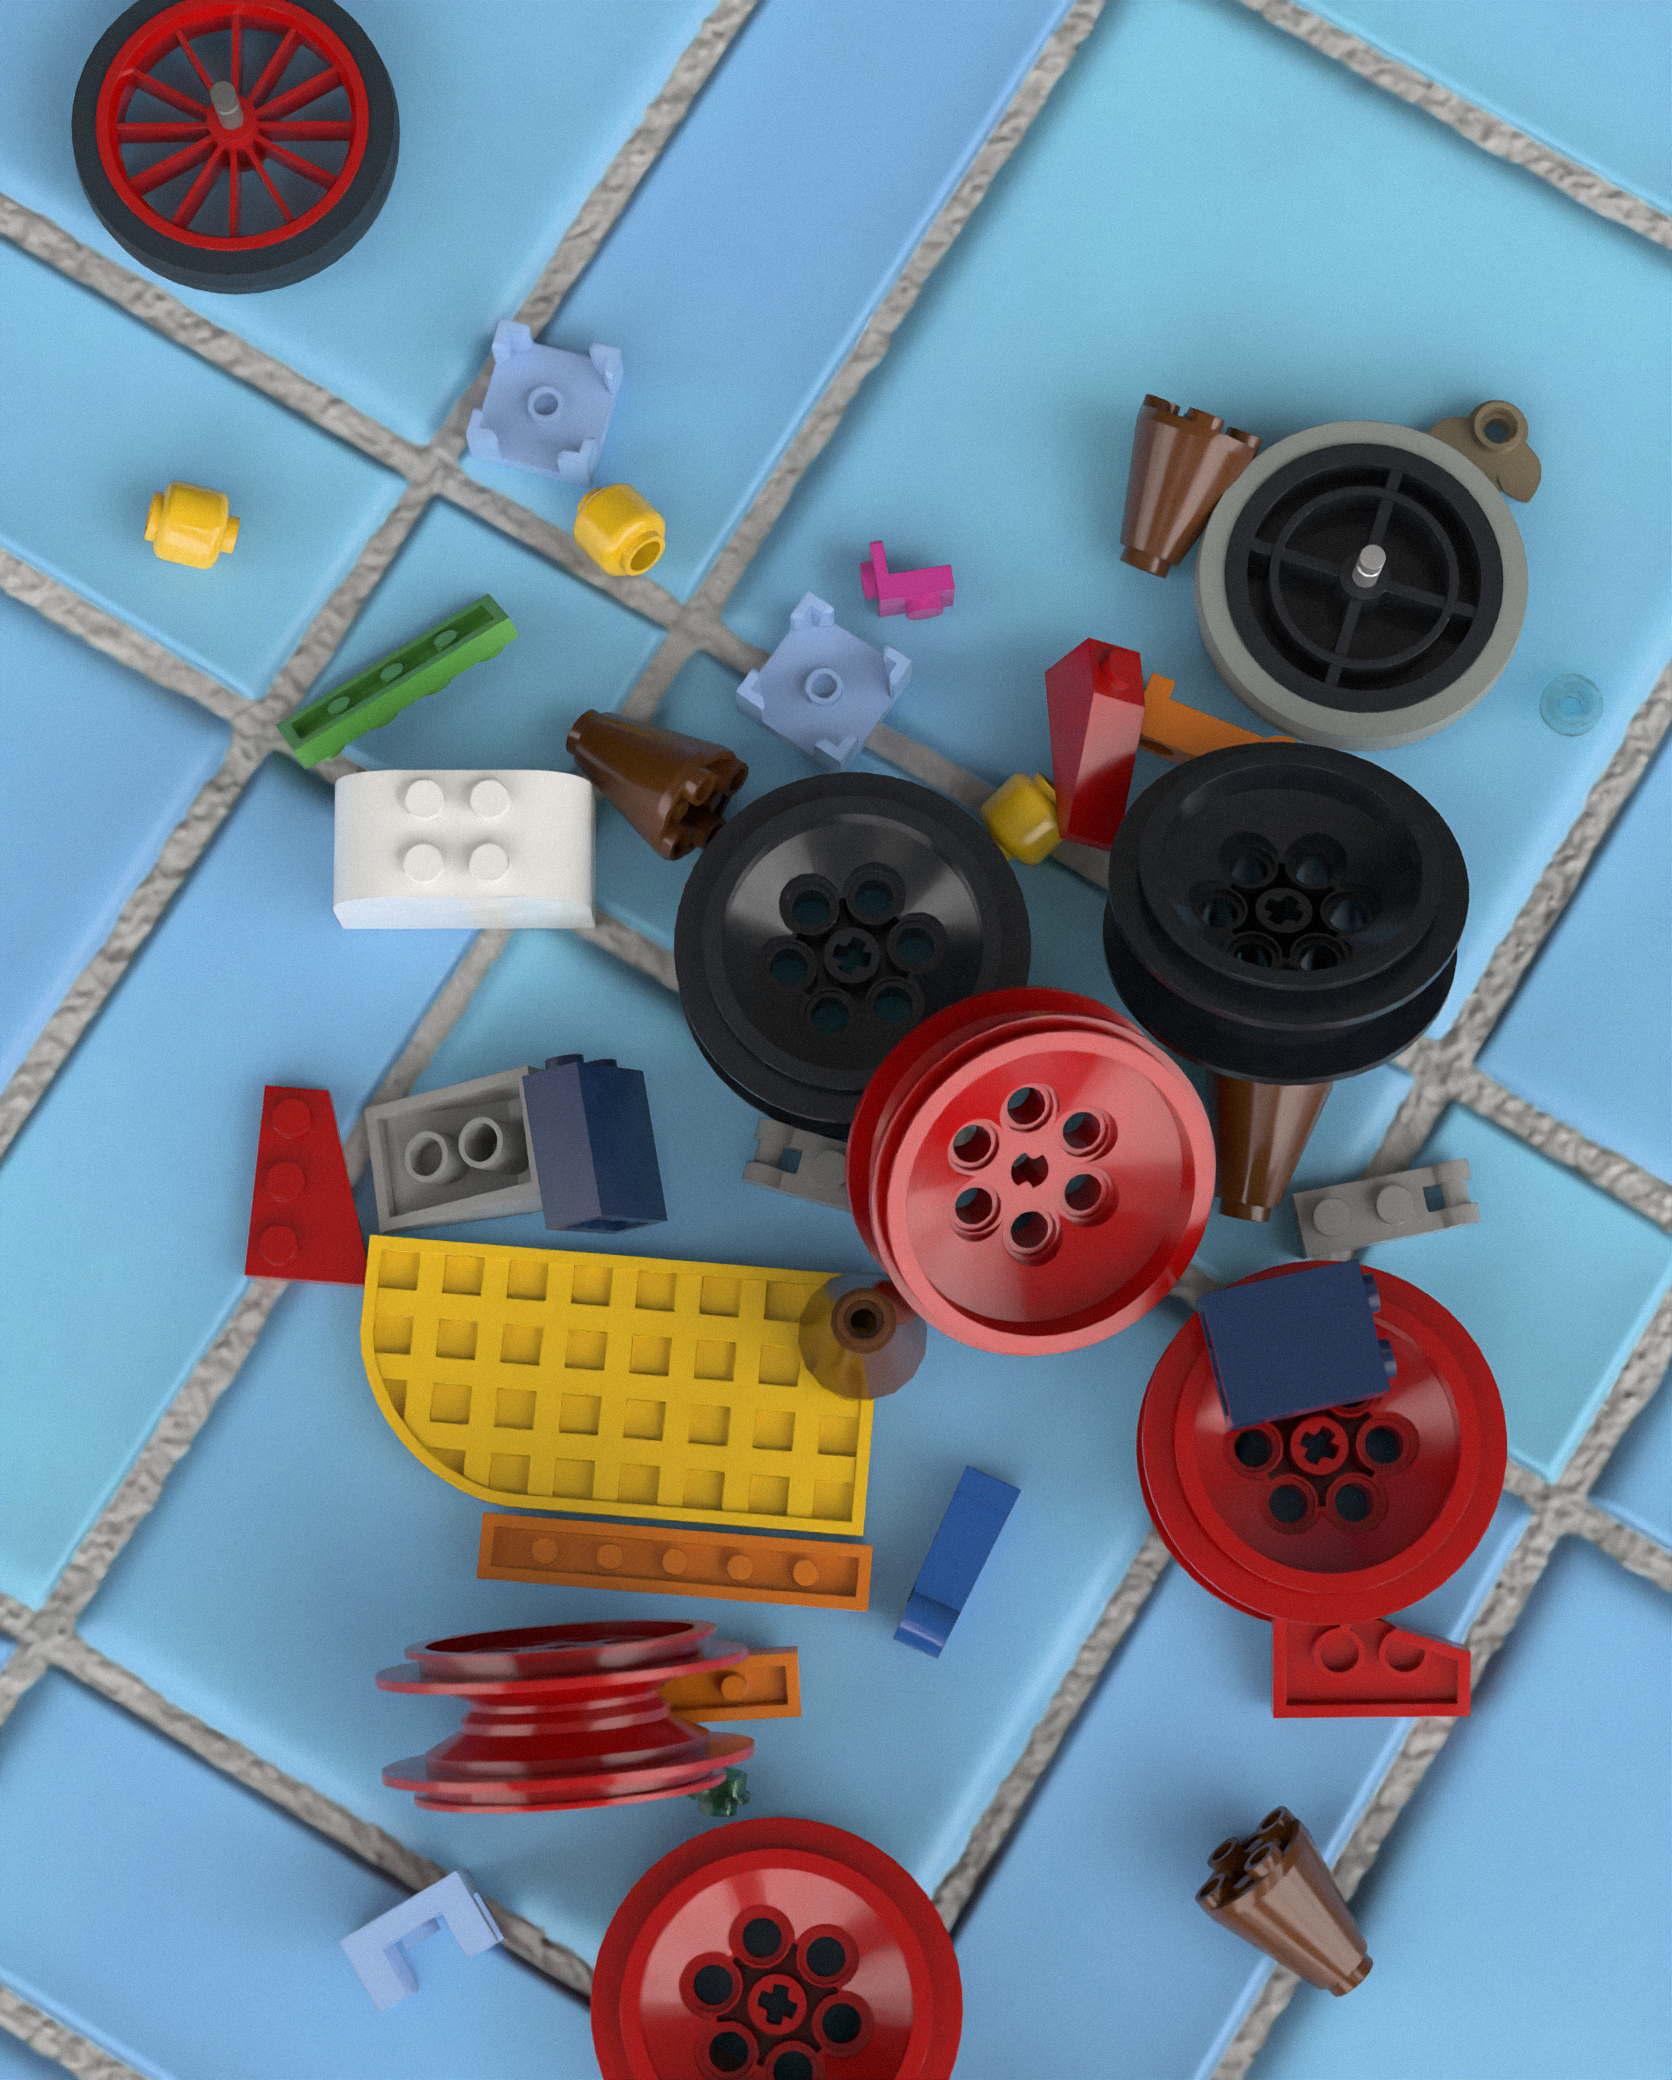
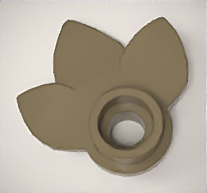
(1506, 463)

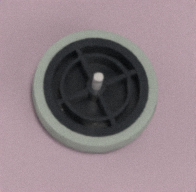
(1360, 585)

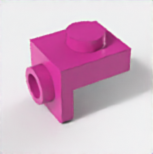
(914, 592)

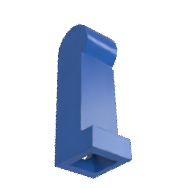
(955, 1560)

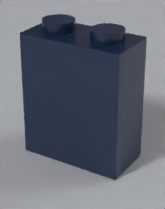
(593, 1146)
(1295, 1344)

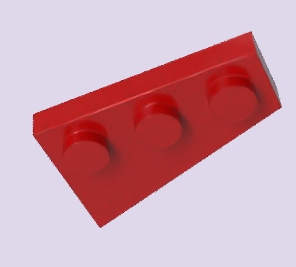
(303, 1196)
(1366, 1671)

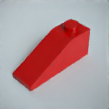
(1094, 738)

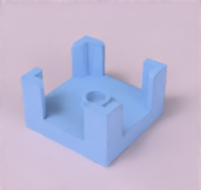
(546, 407)
(824, 688)
(374, 1948)

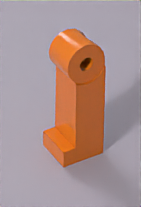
(1184, 732)

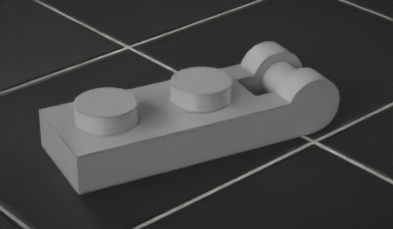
(820, 1169)
(1383, 1209)

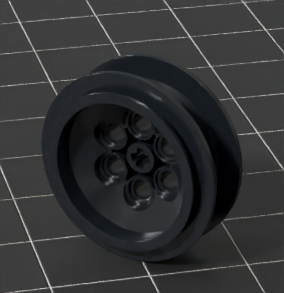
(829, 845)
(1284, 913)

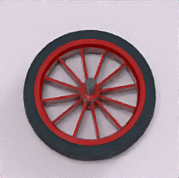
(235, 137)

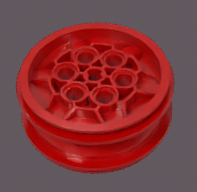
(1086, 1256)

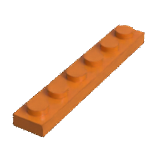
(675, 1562)

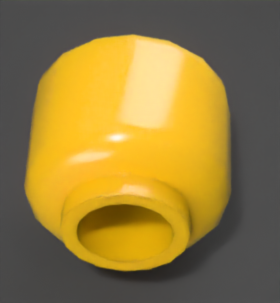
(190, 525)
(619, 530)
(1023, 818)

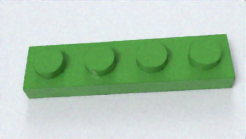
(397, 681)

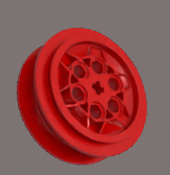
(1322, 1569)
(565, 1716)
(813, 1886)

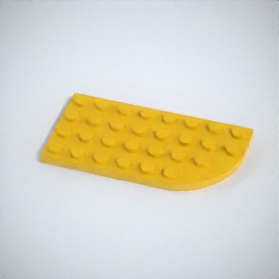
(613, 1385)

